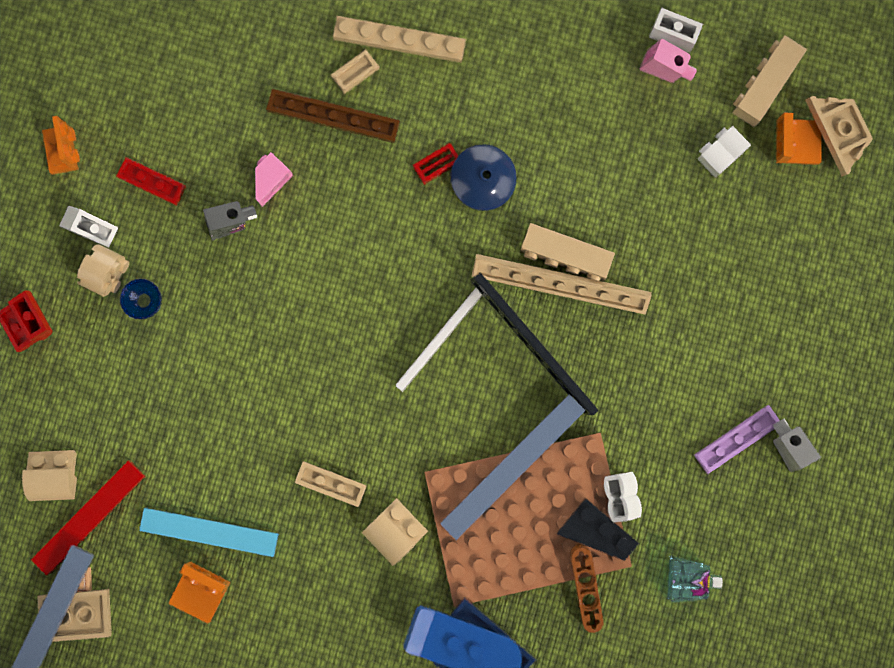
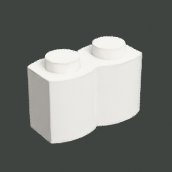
(724, 151)
(622, 497)

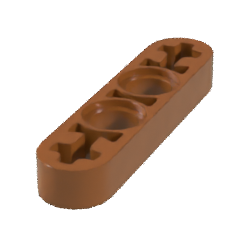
(586, 588)

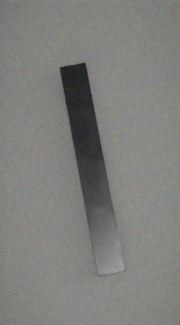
(532, 343)

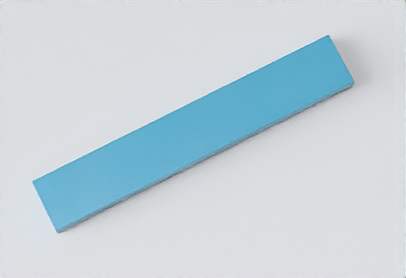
(209, 532)

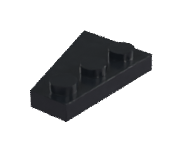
(596, 530)

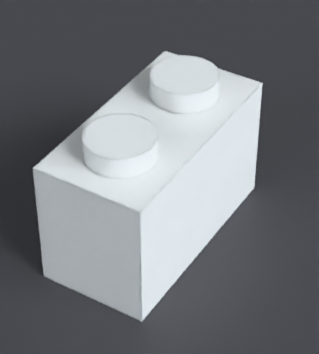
(676, 30)

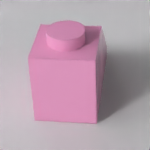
(270, 177)

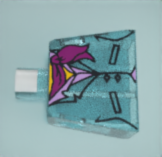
(690, 580)

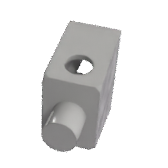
(796, 455)

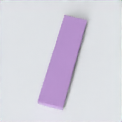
(737, 439)

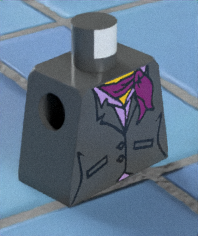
(219, 220)

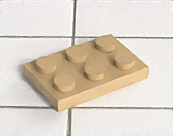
(86, 616)

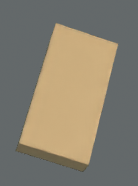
(355, 71)

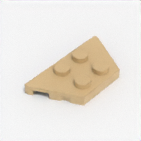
(841, 129)

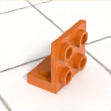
(798, 141)
(60, 147)
(199, 592)

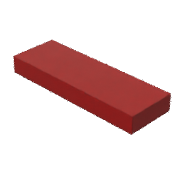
(151, 181)

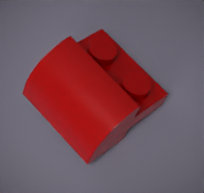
(24, 321)

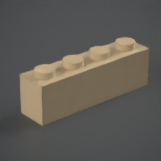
(769, 81)
(567, 252)

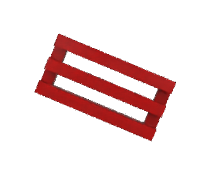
(421, 173)

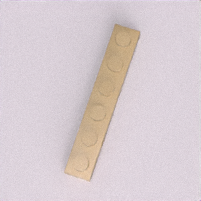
(399, 39)

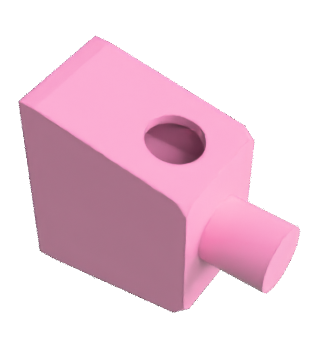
(667, 62)

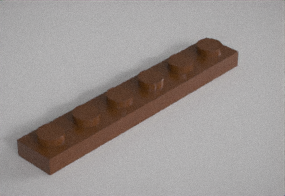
(333, 116)

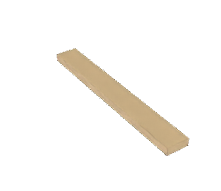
(562, 284)

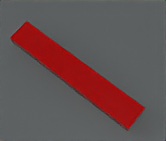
(88, 517)

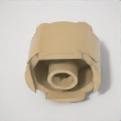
(102, 270)

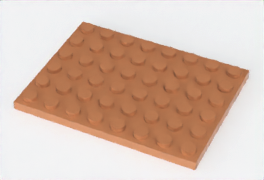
(516, 539)

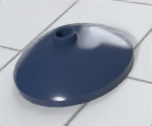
(470, 184)

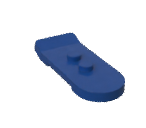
(458, 643)

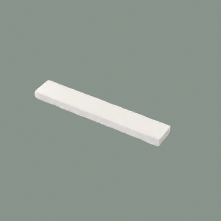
(438, 340)

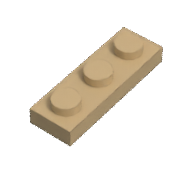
(330, 484)

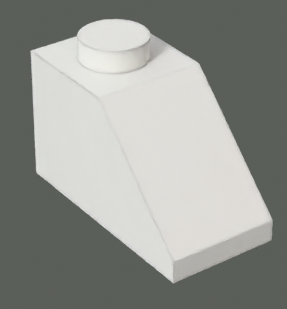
(88, 226)

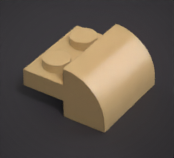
(50, 476)
(395, 532)

